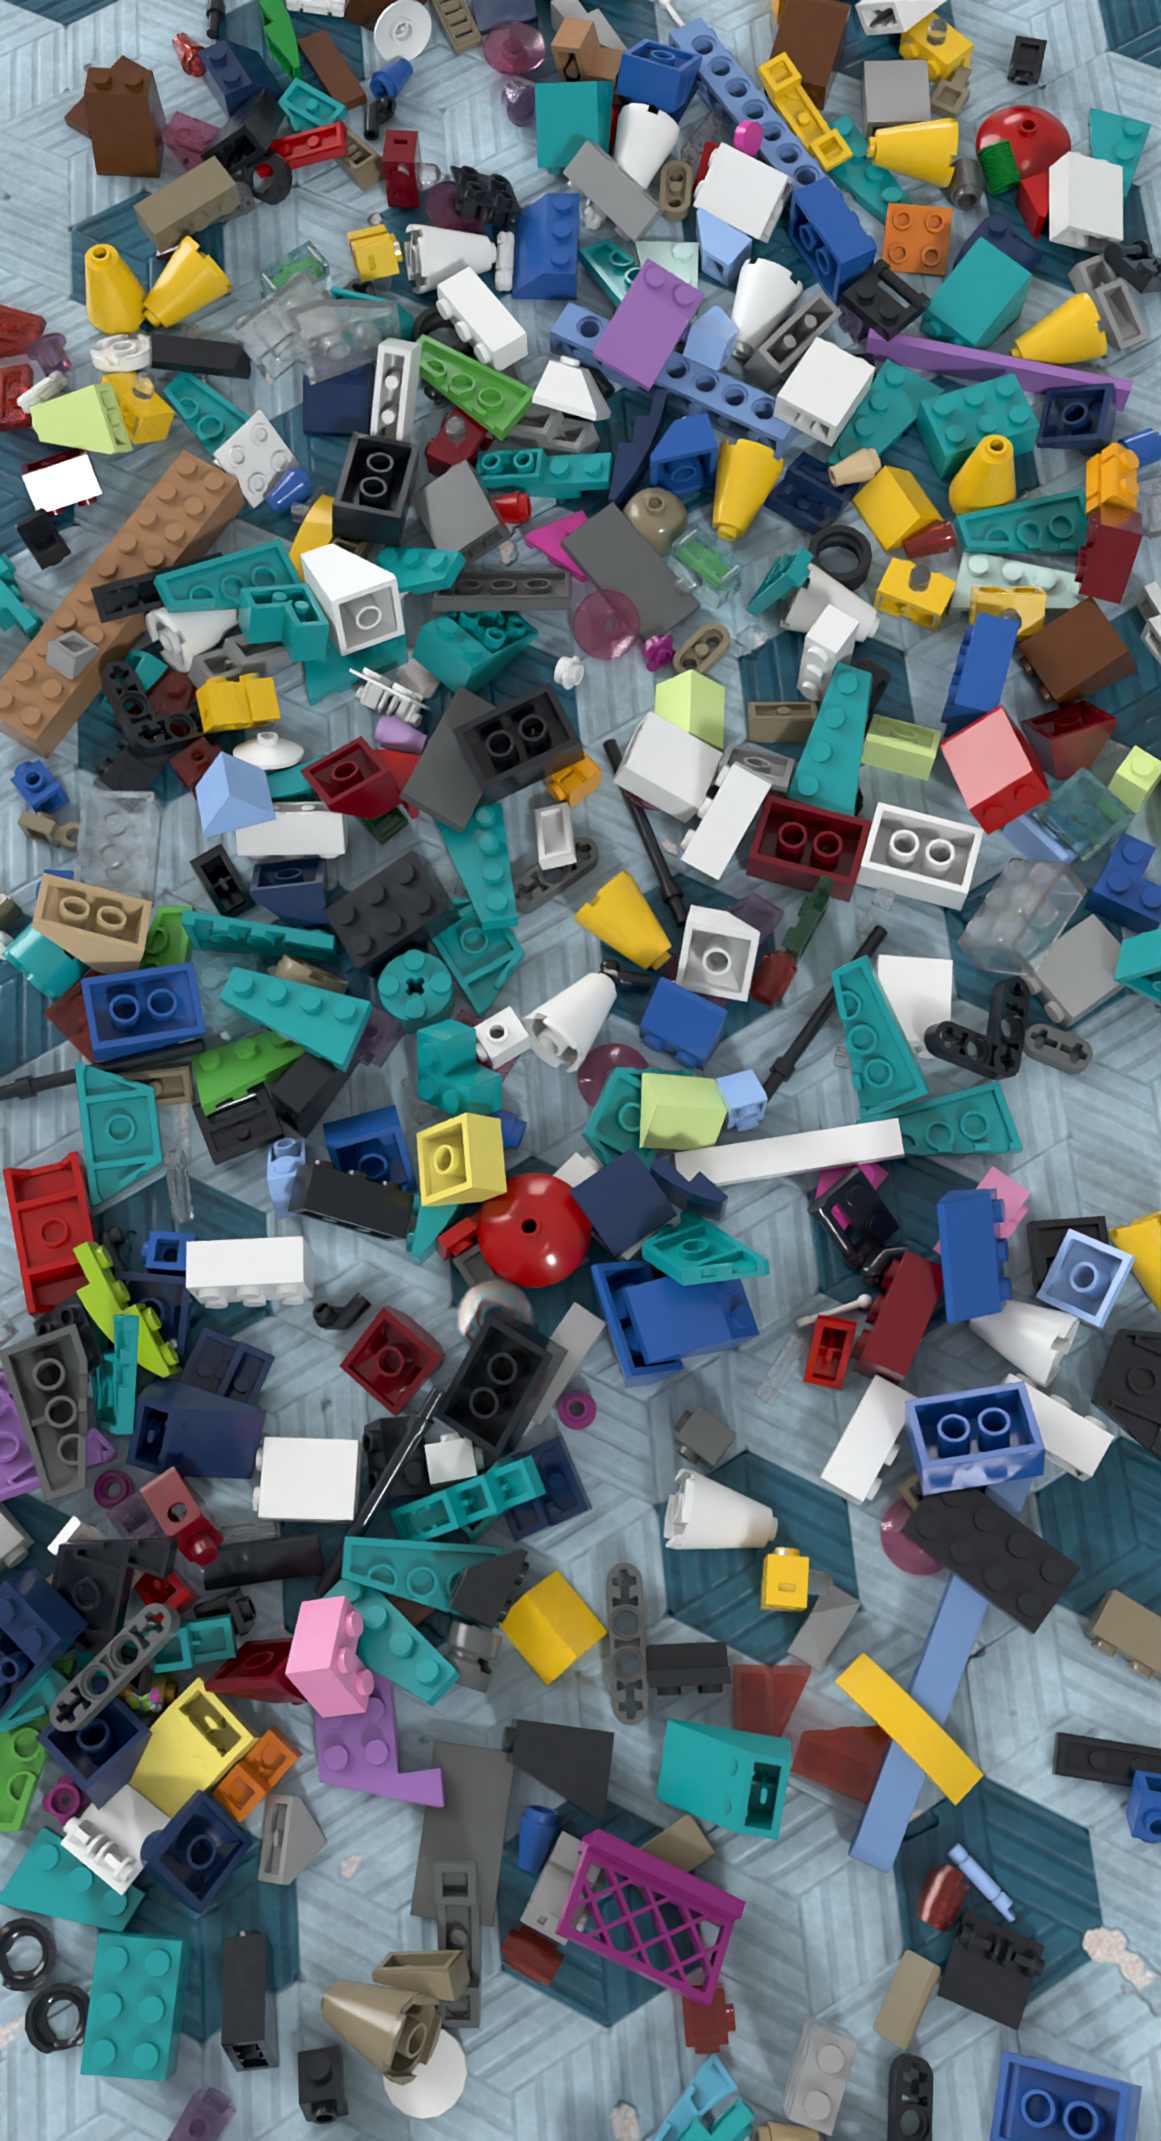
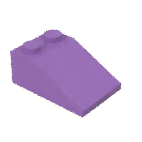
(648, 324)

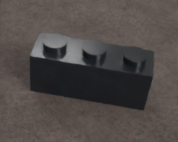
(351, 1201)

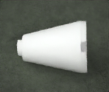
(643, 141)
(441, 253)
(761, 303)
(816, 594)
(188, 633)
(569, 1022)
(1029, 1337)
(715, 1516)

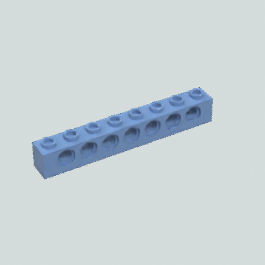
(734, 96)
(579, 332)

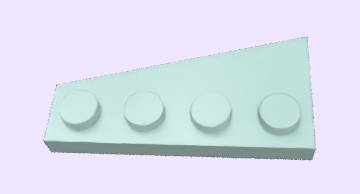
(675, 257)
(989, 570)

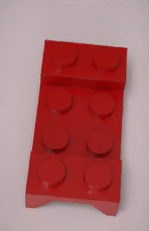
(49, 1220)

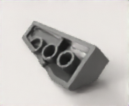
(52, 1403)

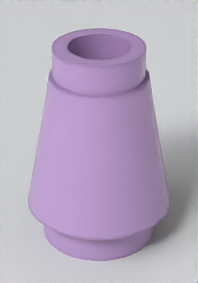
(399, 736)

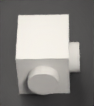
(501, 1038)
(453, 1460)

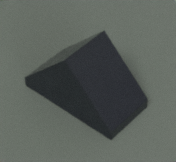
(222, 882)

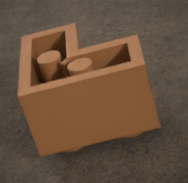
(581, 57)

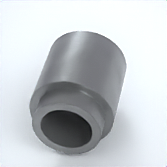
(965, 184)

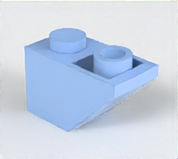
(721, 247)
(710, 339)
(743, 1100)
(282, 1164)

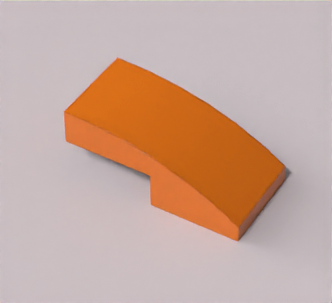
(257, 1773)

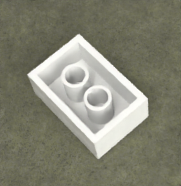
(920, 856)
(250, 1271)

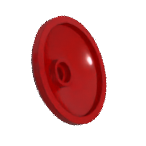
(1034, 133)
(549, 1251)

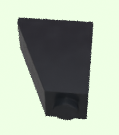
(246, 133)
(309, 1090)
(564, 1760)
(249, 2002)

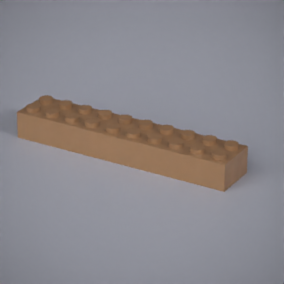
(170, 526)

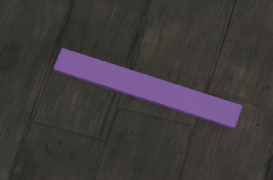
(985, 365)

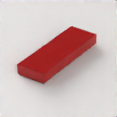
(308, 147)

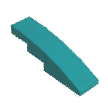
(468, 1501)

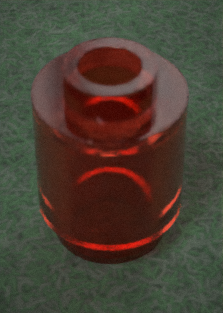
(772, 978)
(941, 1896)
(531, 1955)

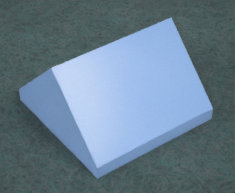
(233, 796)
(1036, 840)
(1085, 1278)

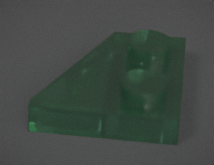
(810, 916)

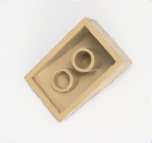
(93, 923)

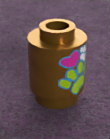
(162, 1695)

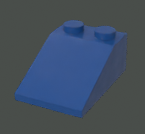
(142, 1010)
(688, 1319)
(1061, 2103)

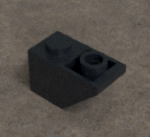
(485, 1586)

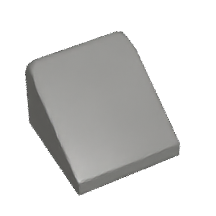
(70, 654)

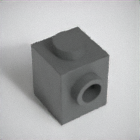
(702, 1437)

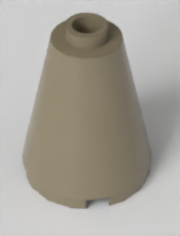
(385, 2025)

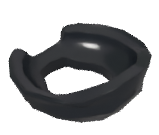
(282, 178)
(32, 1979)
(37, 2017)

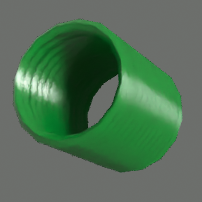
(999, 167)

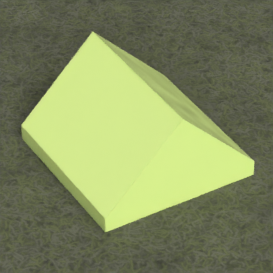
(694, 706)
(900, 747)
(680, 1112)

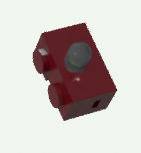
(405, 169)
(457, 440)

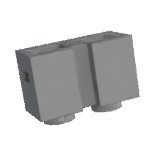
(553, 1887)

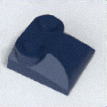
(999, 233)
(1078, 418)
(168, 1299)
(194, 1852)

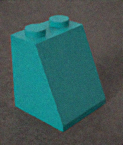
(568, 118)
(977, 299)

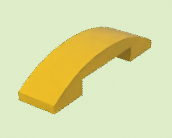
(801, 116)
(313, 533)
(910, 1727)

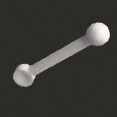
(666, 4)
(864, 1301)

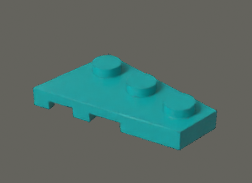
(1117, 141)
(421, 568)
(780, 580)
(333, 673)
(63, 1887)

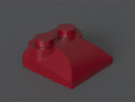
(393, 1359)

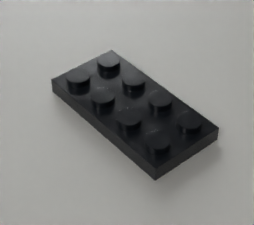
(991, 1553)

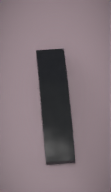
(135, 593)

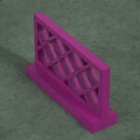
(670, 1885)

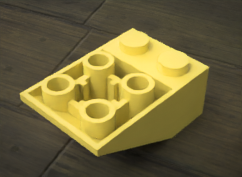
(191, 1748)

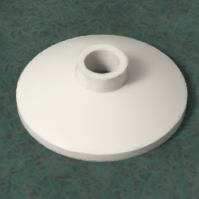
(411, 35)
(269, 751)

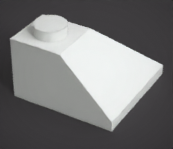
(571, 390)
(717, 954)

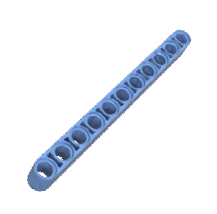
(933, 1689)

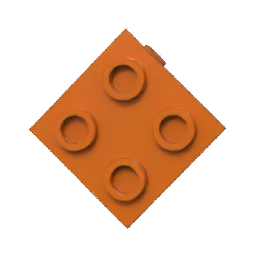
(917, 238)

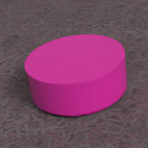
(748, 137)

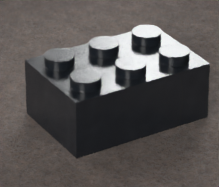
(375, 489)
(519, 743)
(392, 913)
(500, 1383)

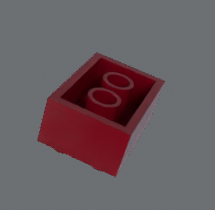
(1109, 553)
(803, 842)
(898, 1318)

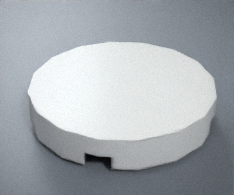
(121, 353)
(436, 2084)

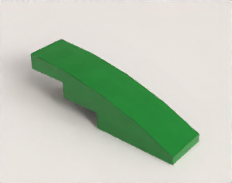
(280, 37)

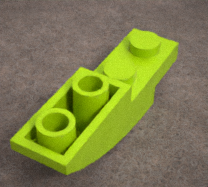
(110, 1297)

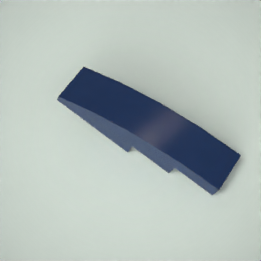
(634, 458)

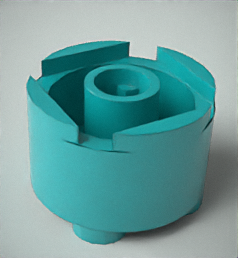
(44, 963)
(417, 973)

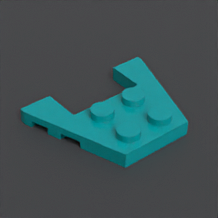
(116, 1377)

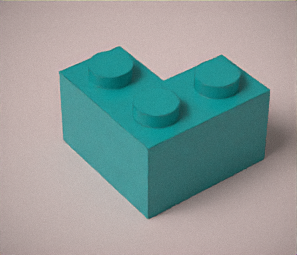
(285, 615)
(450, 1073)

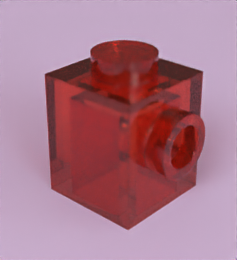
(194, 762)
(707, 2026)

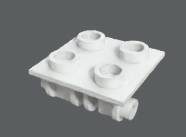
(255, 458)
(398, 699)
(113, 1836)

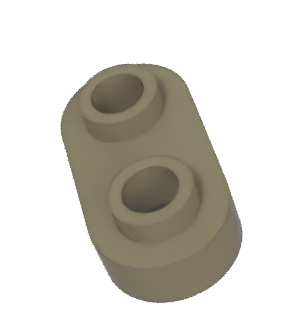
(676, 190)
(698, 653)

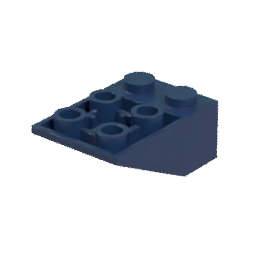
(194, 1432)
(34, 1633)

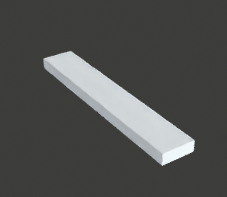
(794, 1153)

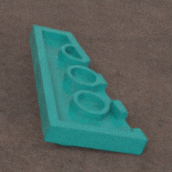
(610, 268)
(884, 412)
(310, 1016)

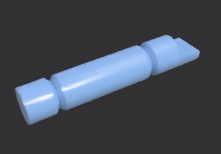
(982, 1881)

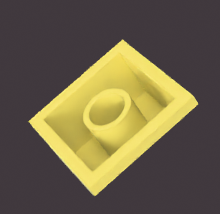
(461, 1161)

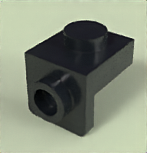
(1026, 60)
(42, 539)
(230, 1602)
(322, 2084)

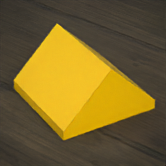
(894, 507)
(552, 1627)

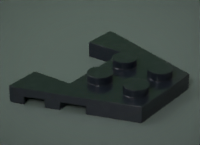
(1132, 1387)
(97, 1584)

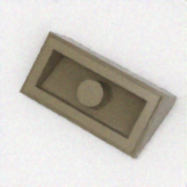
(780, 721)
(171, 1081)
(680, 1845)
(906, 1999)

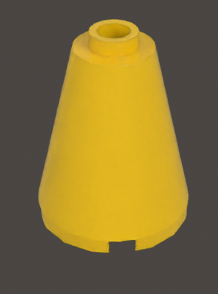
(917, 150)
(185, 286)
(112, 292)
(1064, 335)
(985, 477)
(741, 486)
(626, 922)
(1144, 1243)

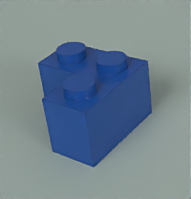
(1123, 893)

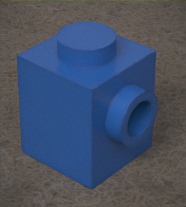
(1144, 1807)

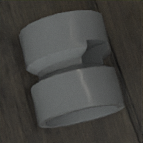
(471, 1654)

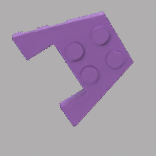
(16, 1463)
(364, 1753)

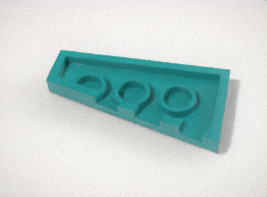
(870, 184)
(204, 411)
(1032, 526)
(218, 581)
(834, 750)
(484, 865)
(241, 936)
(878, 1049)
(956, 1124)
(412, 1569)
(395, 1647)

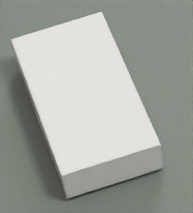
(555, 836)

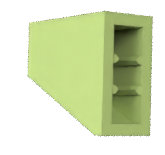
(83, 420)
(1136, 779)

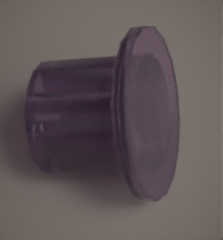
(519, 103)
(50, 353)

